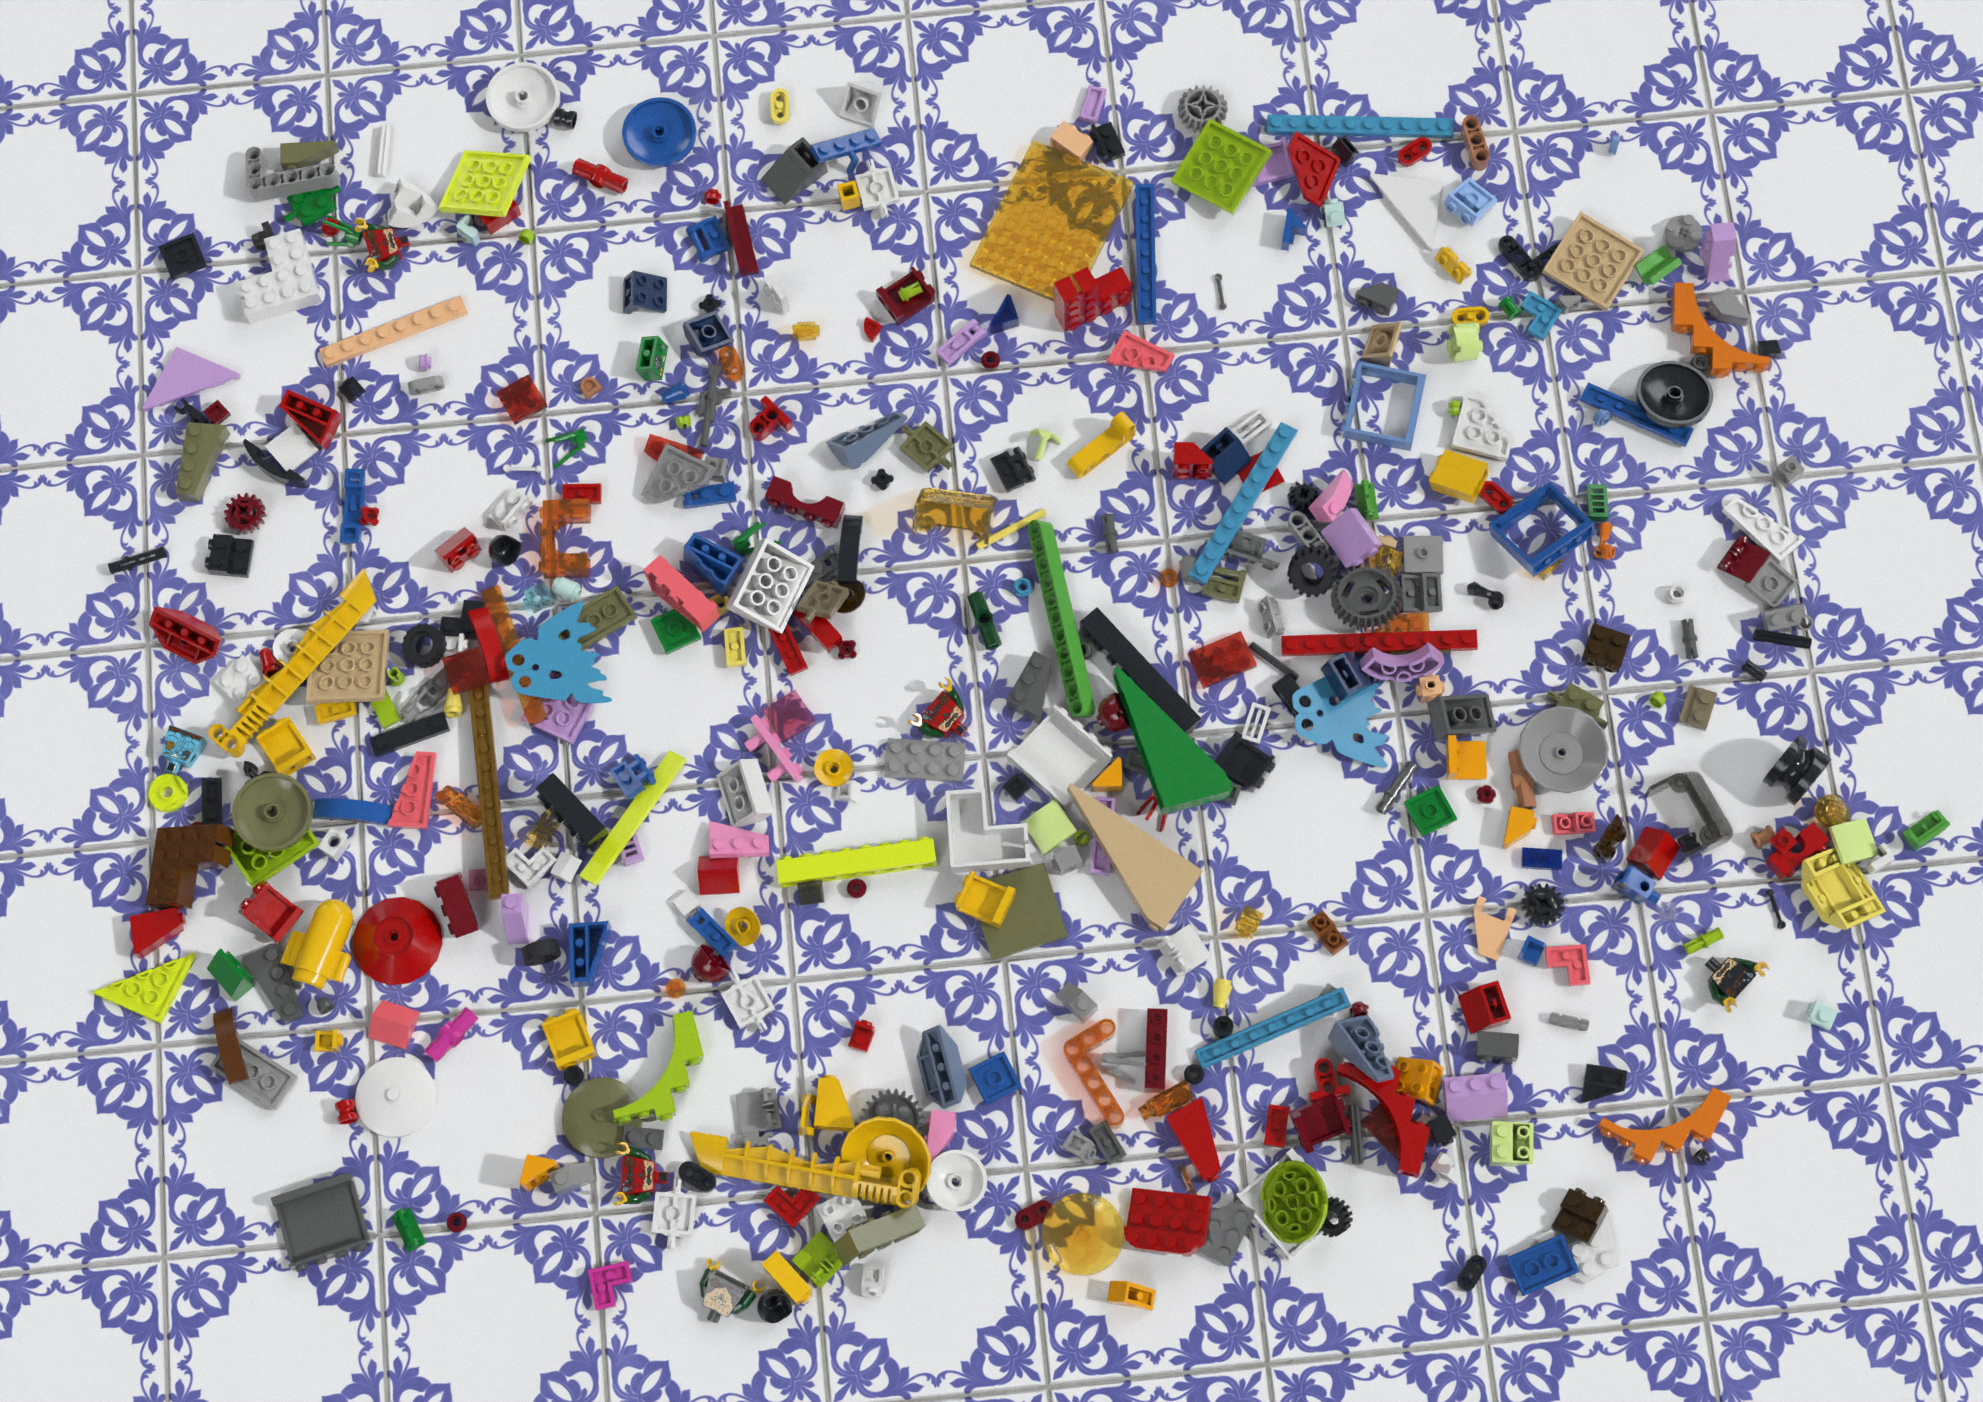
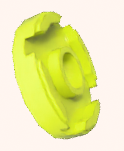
(171, 803)

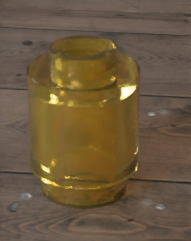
(806, 331)

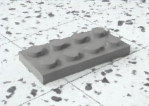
(925, 760)
(267, 1079)

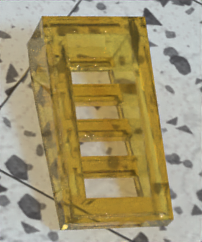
(543, 840)

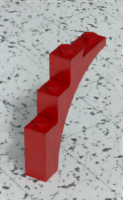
(1411, 1136)

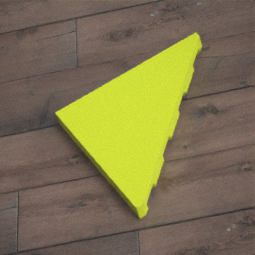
(151, 990)

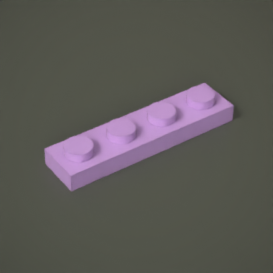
(1099, 862)

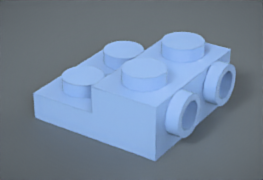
(1469, 202)

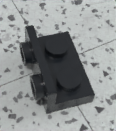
(1107, 142)

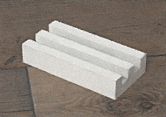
(1247, 421)
(1250, 739)

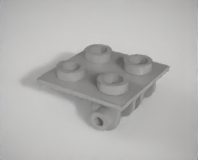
(758, 1111)

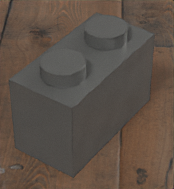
(1497, 1047)

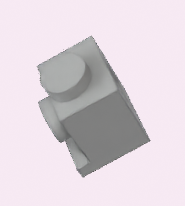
(721, 466)

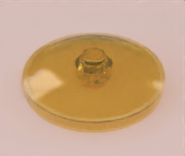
(1083, 1234)

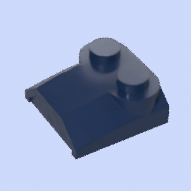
(706, 334)

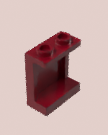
(903, 310)
(1320, 1121)

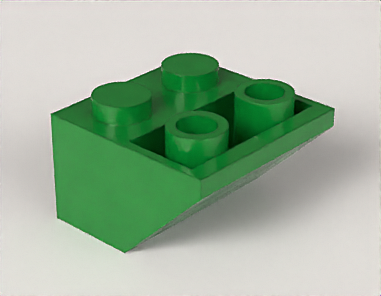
(232, 978)

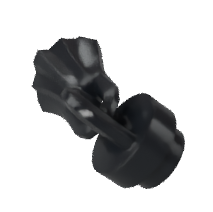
(1496, 599)

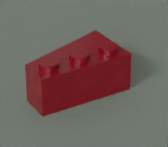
(456, 905)

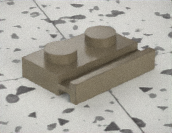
(1697, 707)

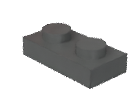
(643, 1137)
(1107, 1142)

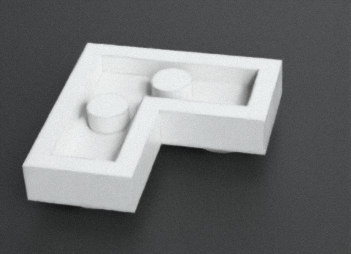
(776, 291)
(530, 870)

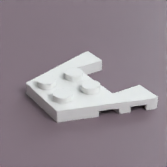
(1597, 1257)

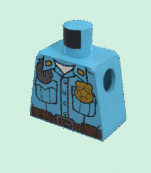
(182, 748)

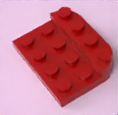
(1167, 1221)

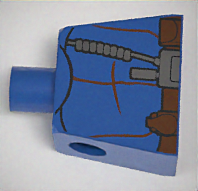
(1635, 886)

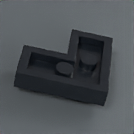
(454, 626)

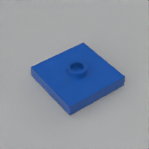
(995, 1078)

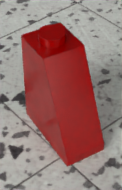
(155, 929)

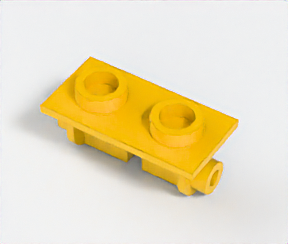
(1449, 262)

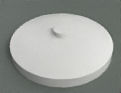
(522, 97)
(396, 1097)

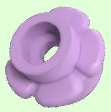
(424, 362)

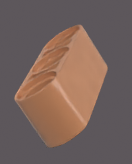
(1475, 151)

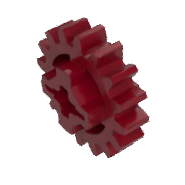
(251, 506)

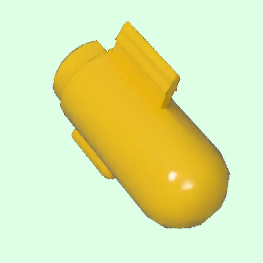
(319, 952)

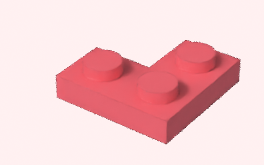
(1572, 957)

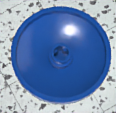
(659, 132)

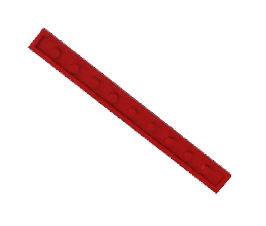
(1385, 642)

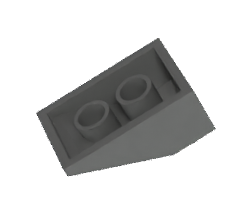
(1461, 716)

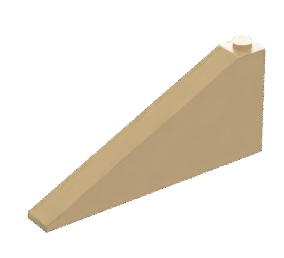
(1147, 868)

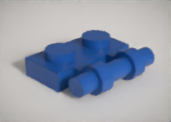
(626, 778)

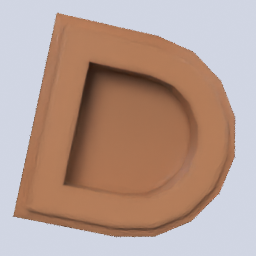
(590, 387)

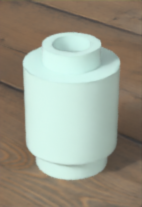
(566, 588)

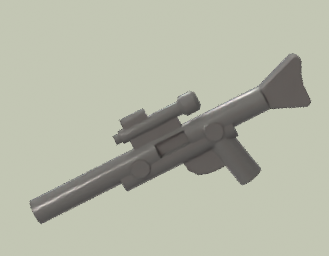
(708, 406)

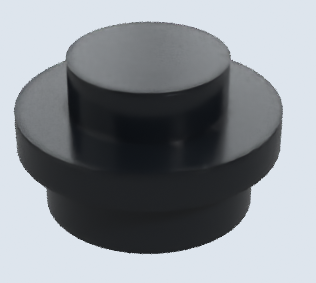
(573, 1075)

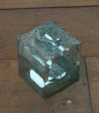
(539, 589)

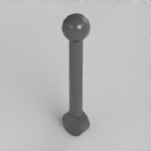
(1218, 277)

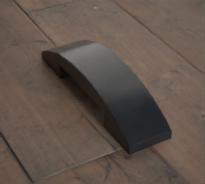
(290, 478)
(849, 549)

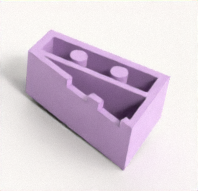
(1716, 251)

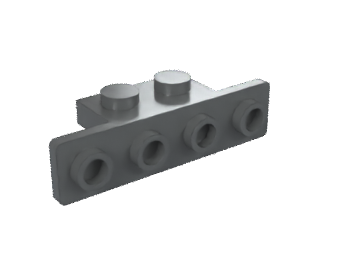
(1250, 548)

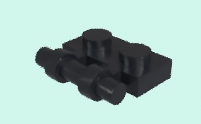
(1007, 471)

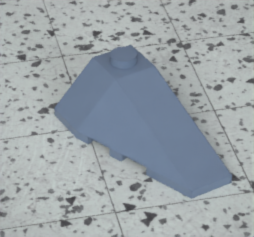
(859, 446)
(1360, 1044)

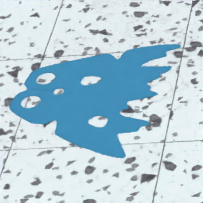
(561, 656)
(1340, 721)

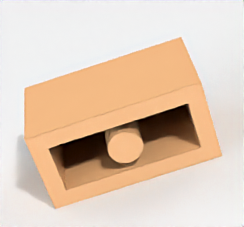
(1071, 141)

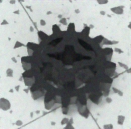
(1549, 909)

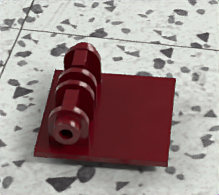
(1743, 560)

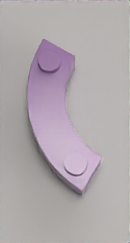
(1402, 667)

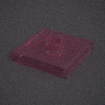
(789, 716)

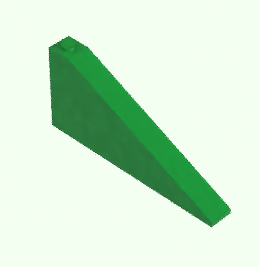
(1174, 763)

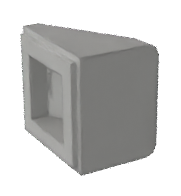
(1568, 303)

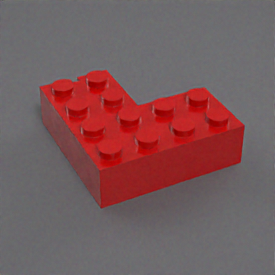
(1095, 298)

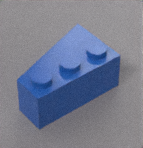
(713, 563)
(586, 951)

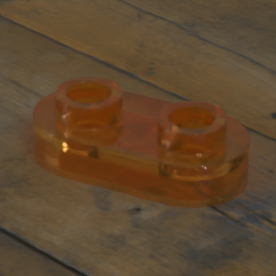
(731, 362)

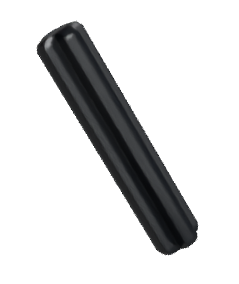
(1782, 638)

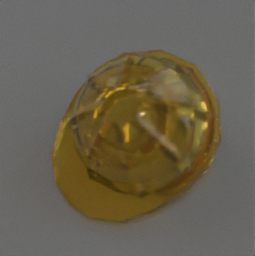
(1831, 811)

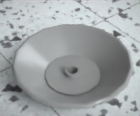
(1576, 736)

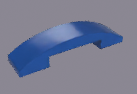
(354, 500)
(352, 810)

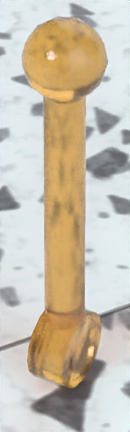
(1182, 1169)

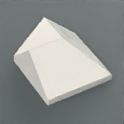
(861, 102)

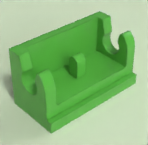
(1926, 829)

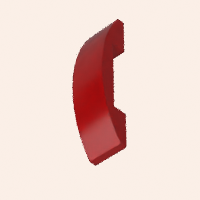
(489, 644)

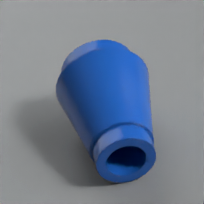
(676, 393)

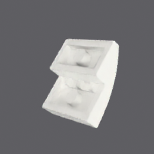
(291, 448)

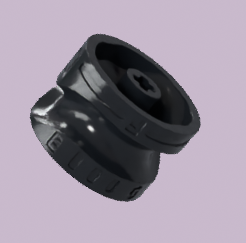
(1797, 769)

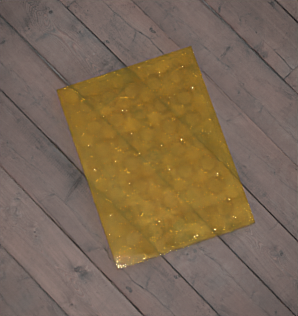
(1051, 221)

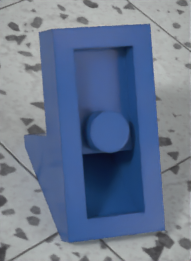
(1293, 227)

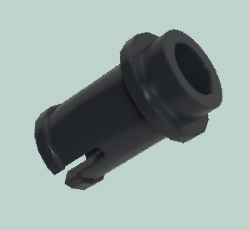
(1755, 671)

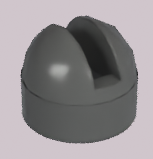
(324, 1005)

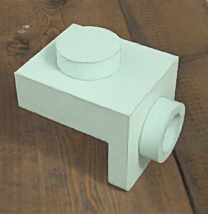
(1334, 212)

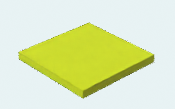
(484, 183)

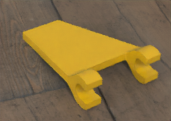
(804, 1129)

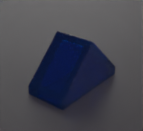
(1005, 317)

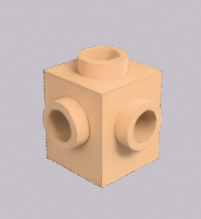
(1428, 694)

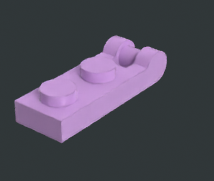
(961, 342)

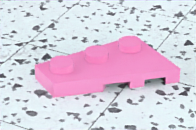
(736, 842)

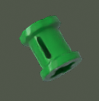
(1510, 308)

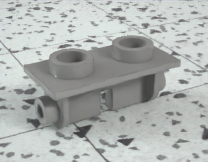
(1268, 609)

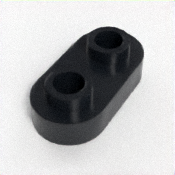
(698, 1176)

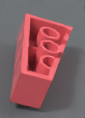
(680, 594)

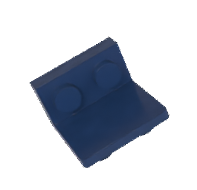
(644, 292)

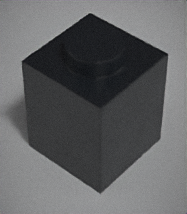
(1441, 1130)

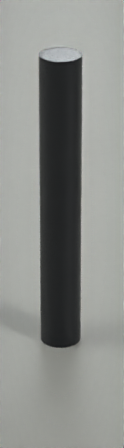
(1272, 660)

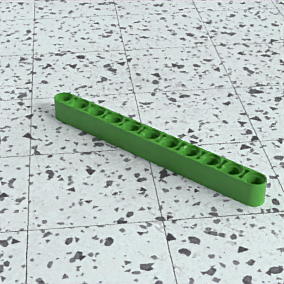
(1061, 619)

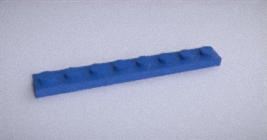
(1145, 254)

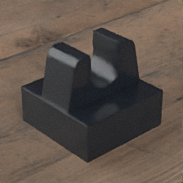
(351, 389)

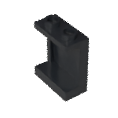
(1245, 763)

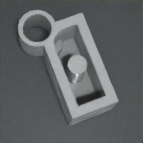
(1785, 617)

